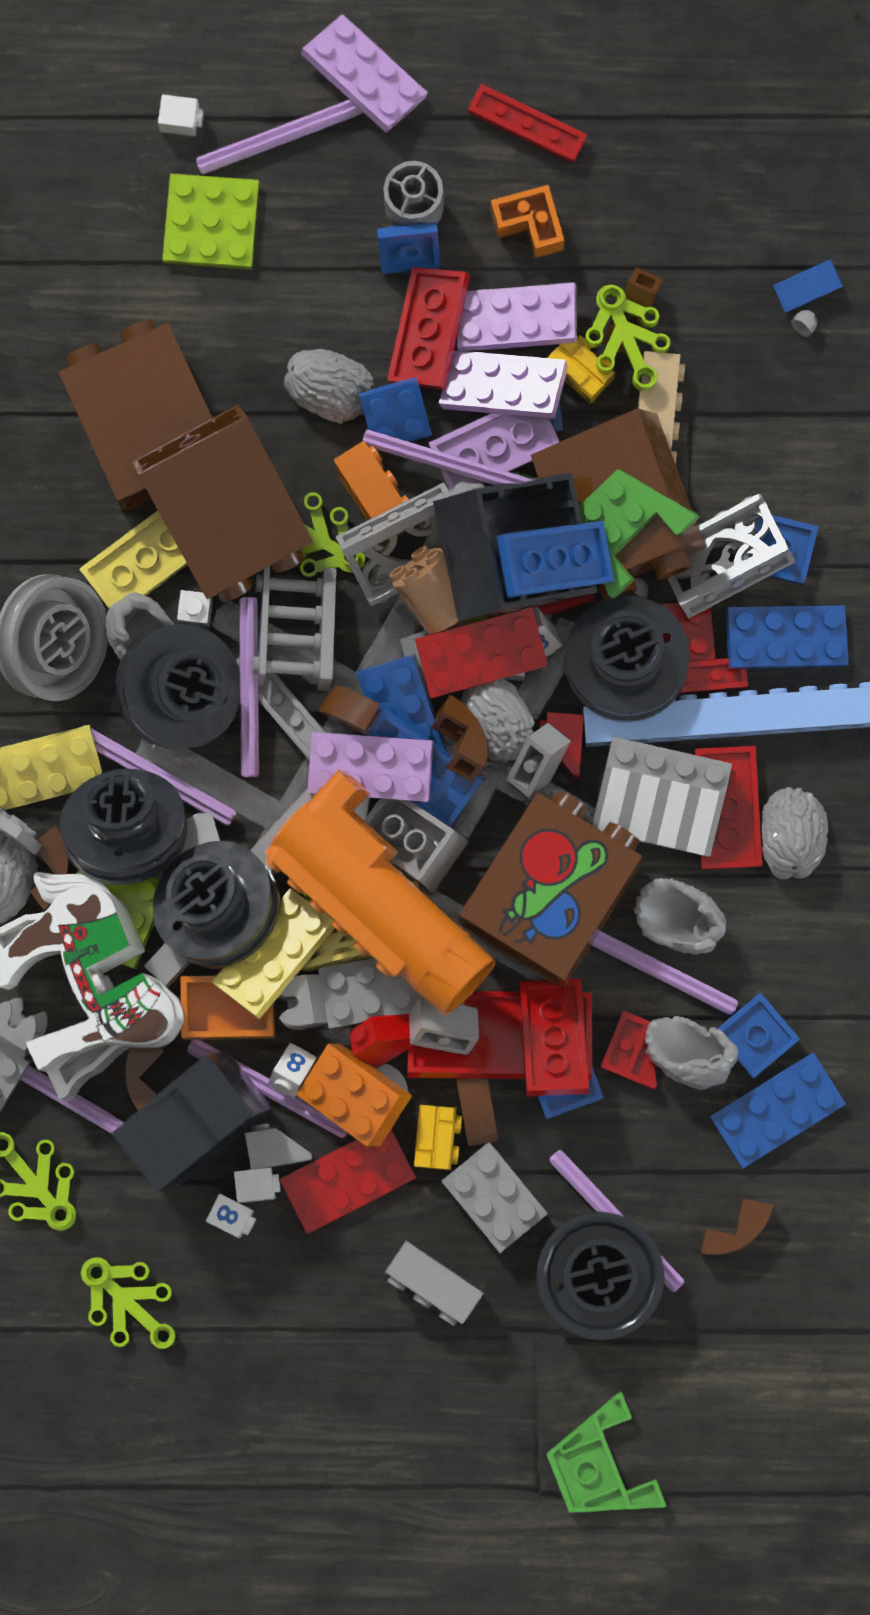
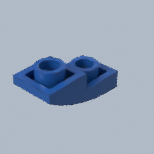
(808, 285)

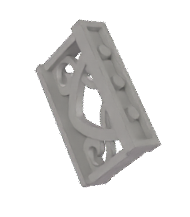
(385, 526)
(729, 526)

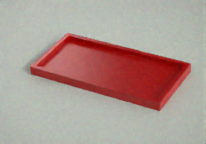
(499, 1046)

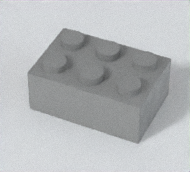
(423, 842)
(494, 1197)
(433, 1284)

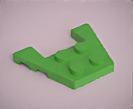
(626, 509)
(588, 1469)

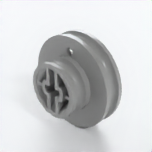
(52, 637)

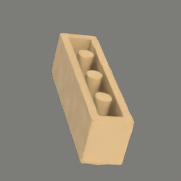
(664, 397)

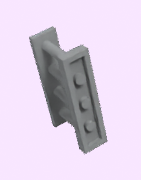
(321, 642)

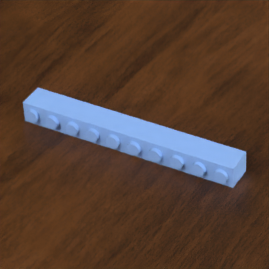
(740, 716)

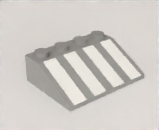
(662, 795)

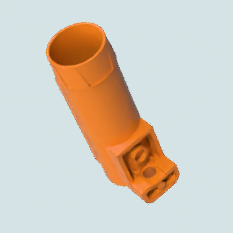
(350, 877)

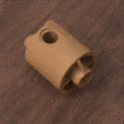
(427, 589)

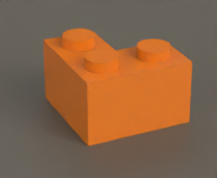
(533, 212)

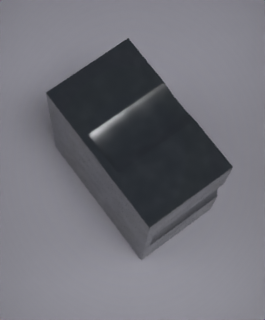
(470, 545)
(192, 1120)

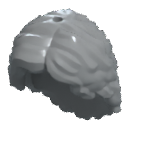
(327, 384)
(132, 618)
(501, 716)
(793, 833)
(16, 877)
(679, 916)
(690, 1052)

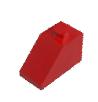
(571, 727)
(381, 1038)

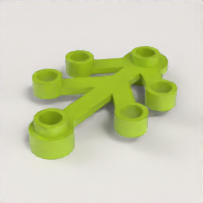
(625, 333)
(322, 541)
(38, 1186)
(124, 1299)

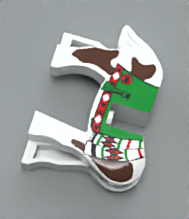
(93, 936)

